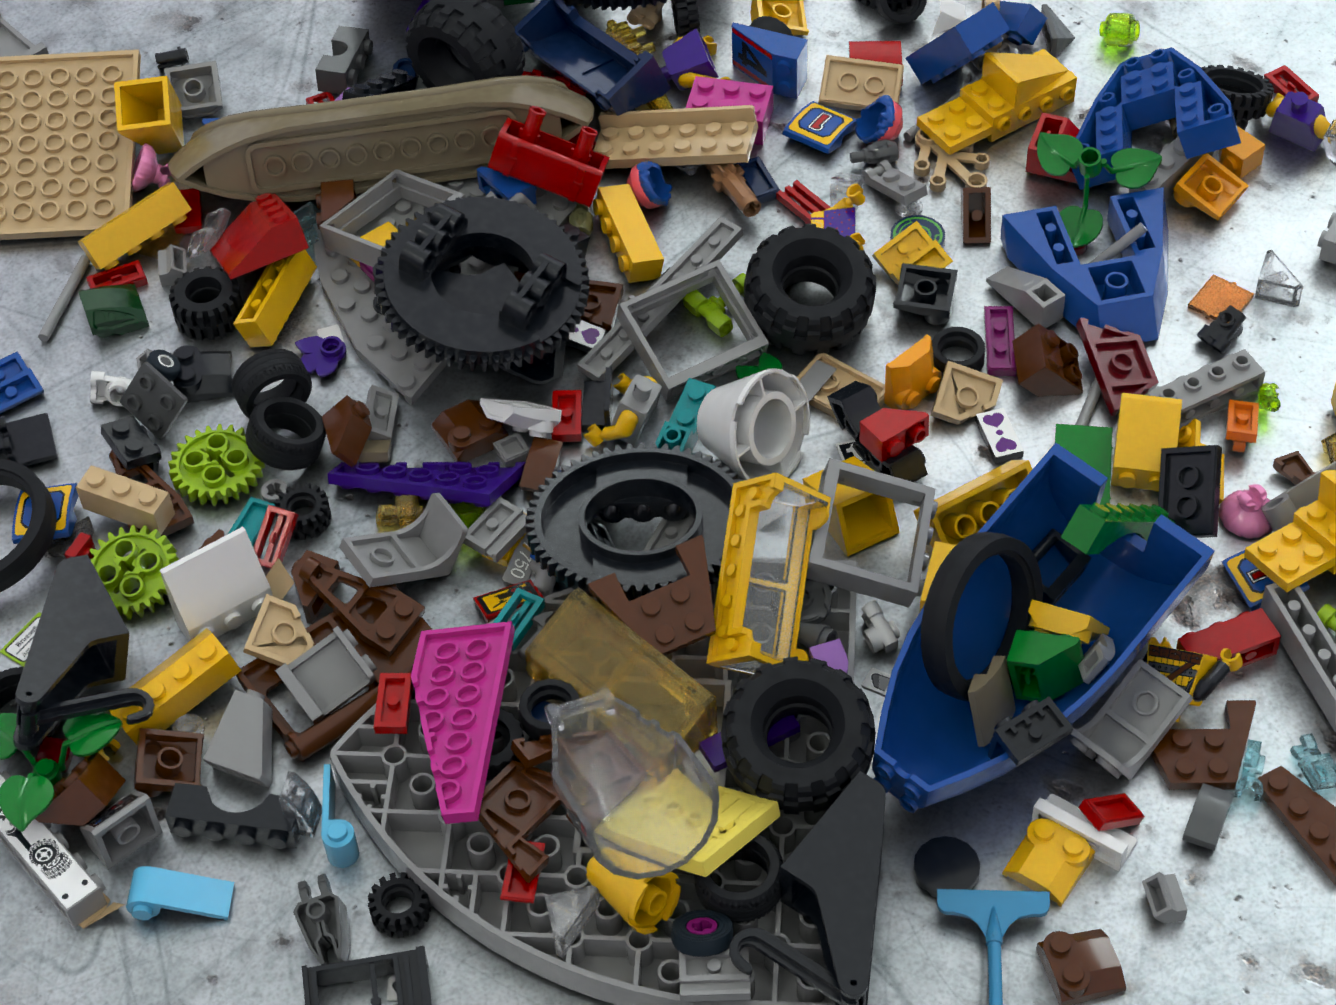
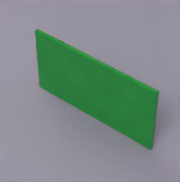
(1090, 445)

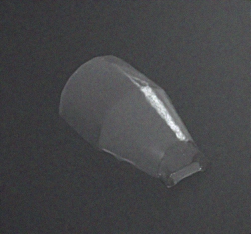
(630, 786)

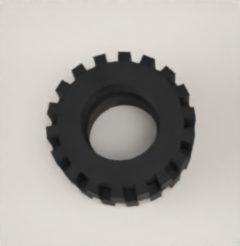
(205, 303)

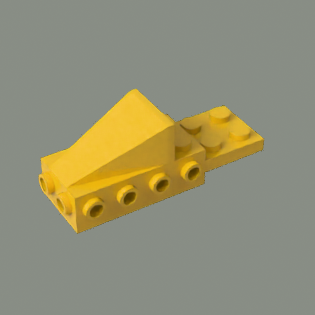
(1006, 98)
(1303, 546)

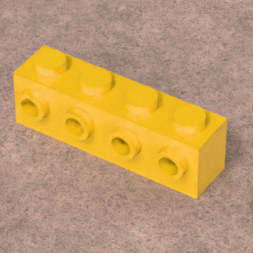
(135, 226)
(628, 233)
(274, 299)

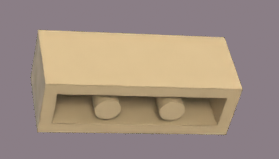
(125, 499)

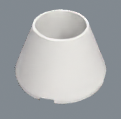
(756, 423)

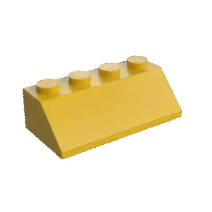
(973, 504)
(181, 682)

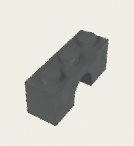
(349, 56)

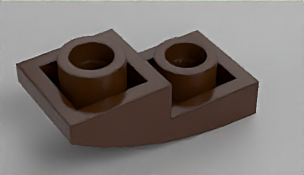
(540, 463)

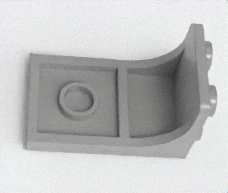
(412, 553)
(1132, 721)

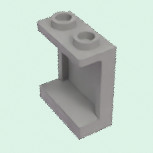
(328, 674)

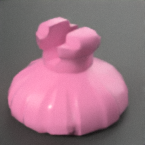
(148, 170)
(1243, 513)

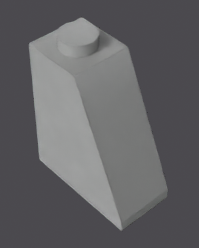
(244, 739)

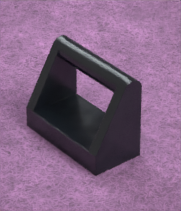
(1077, 565)

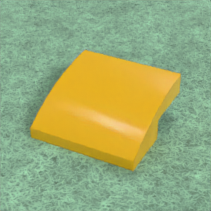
(911, 247)

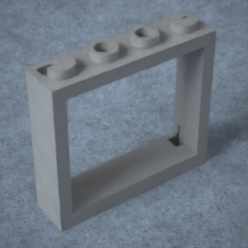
(339, 228)
(677, 287)
(859, 579)

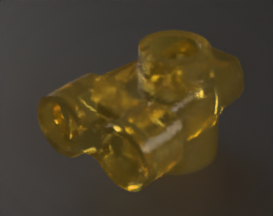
(403, 513)

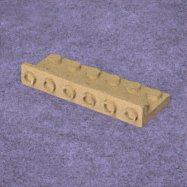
(678, 136)

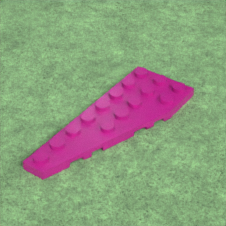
(459, 698)

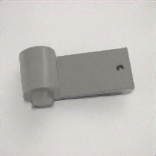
(1281, 509)

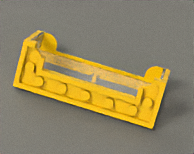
(764, 572)

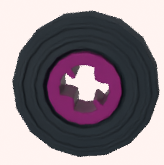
(702, 933)

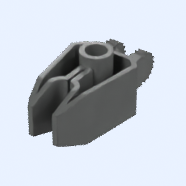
(323, 921)

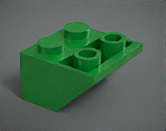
(1044, 664)

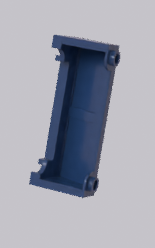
(590, 58)

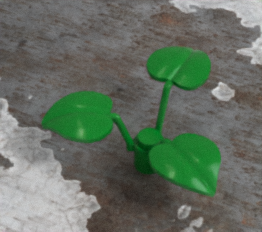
(1061, 152)
(27, 798)

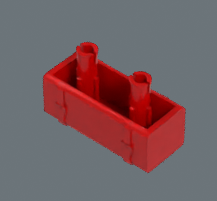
(548, 160)

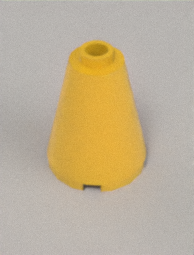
(638, 901)

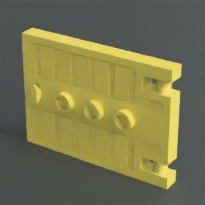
(739, 821)

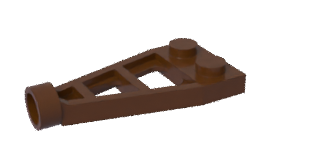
(182, 514)
(391, 626)

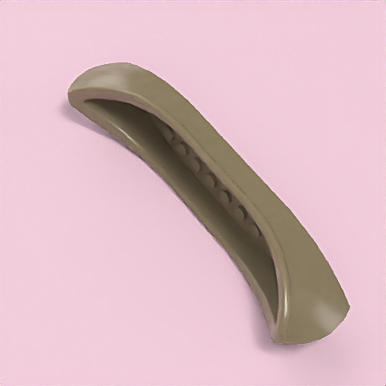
(423, 132)

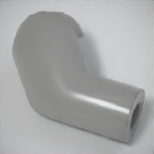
(542, 580)

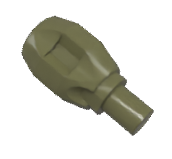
(582, 218)

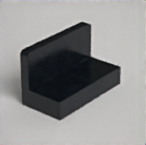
(598, 402)

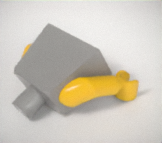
(633, 411)

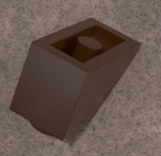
(976, 214)
(347, 429)
(310, 601)

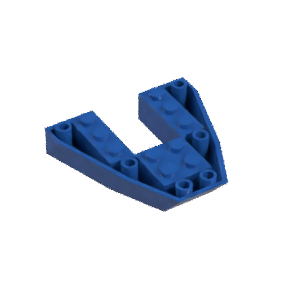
(1154, 91)
(1113, 292)

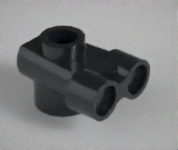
(1220, 332)

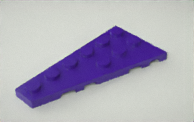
(453, 480)

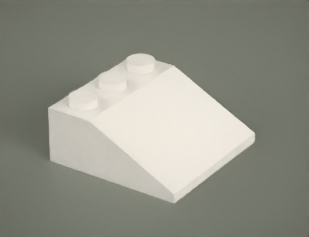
(216, 586)

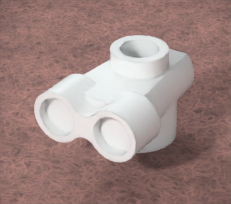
(107, 388)
(880, 632)

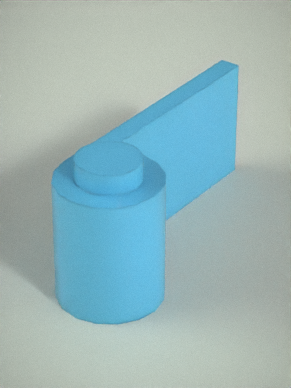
(336, 834)
(178, 891)

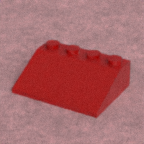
(259, 237)

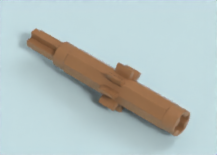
(730, 181)

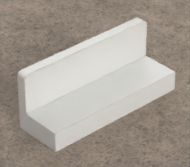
(1110, 846)

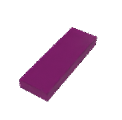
(998, 341)

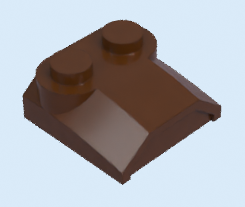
(467, 431)
(166, 759)
(1081, 966)

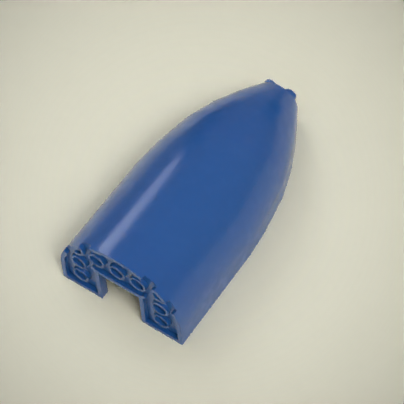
(928, 738)

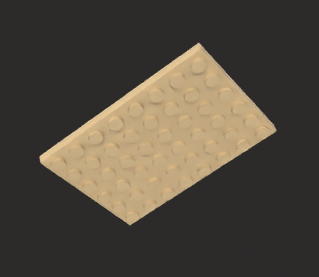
(61, 144)

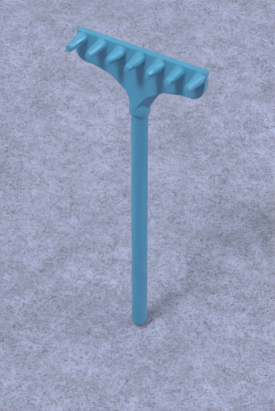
(993, 913)

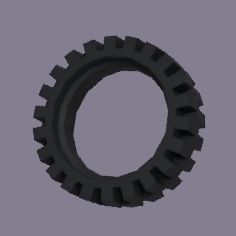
(1246, 91)

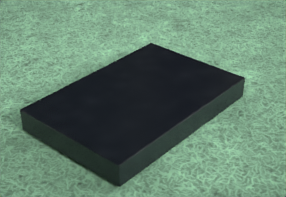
(1191, 488)

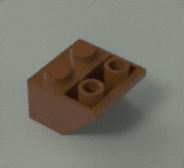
(1047, 363)
(83, 793)

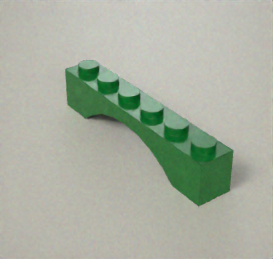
(1099, 525)

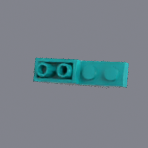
(682, 425)

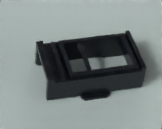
(409, 971)

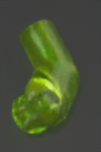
(1268, 397)

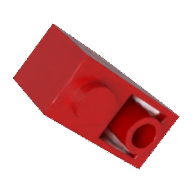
(892, 431)

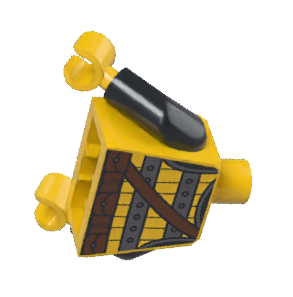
(1190, 670)

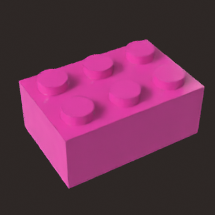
(720, 92)

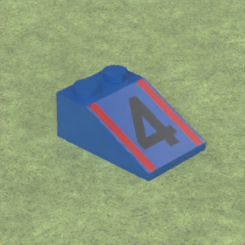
(771, 58)

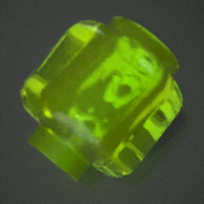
(1120, 29)

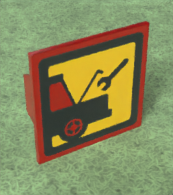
(493, 602)

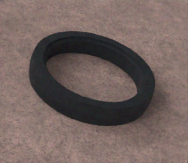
(41, 527)
(946, 593)

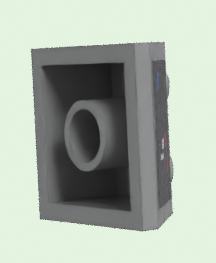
(122, 828)

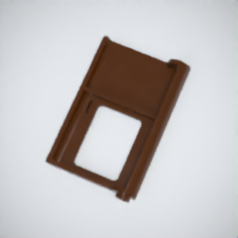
(262, 678)

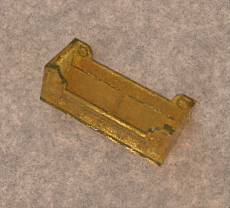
(597, 650)

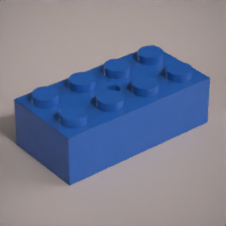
(959, 45)

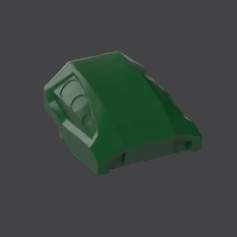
(113, 309)

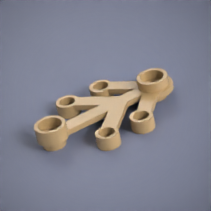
(953, 161)

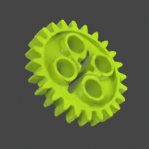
(214, 465)
(133, 569)

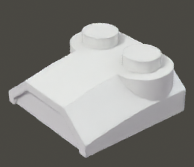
(522, 415)

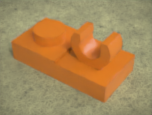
(1242, 423)

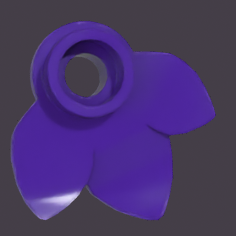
(321, 354)

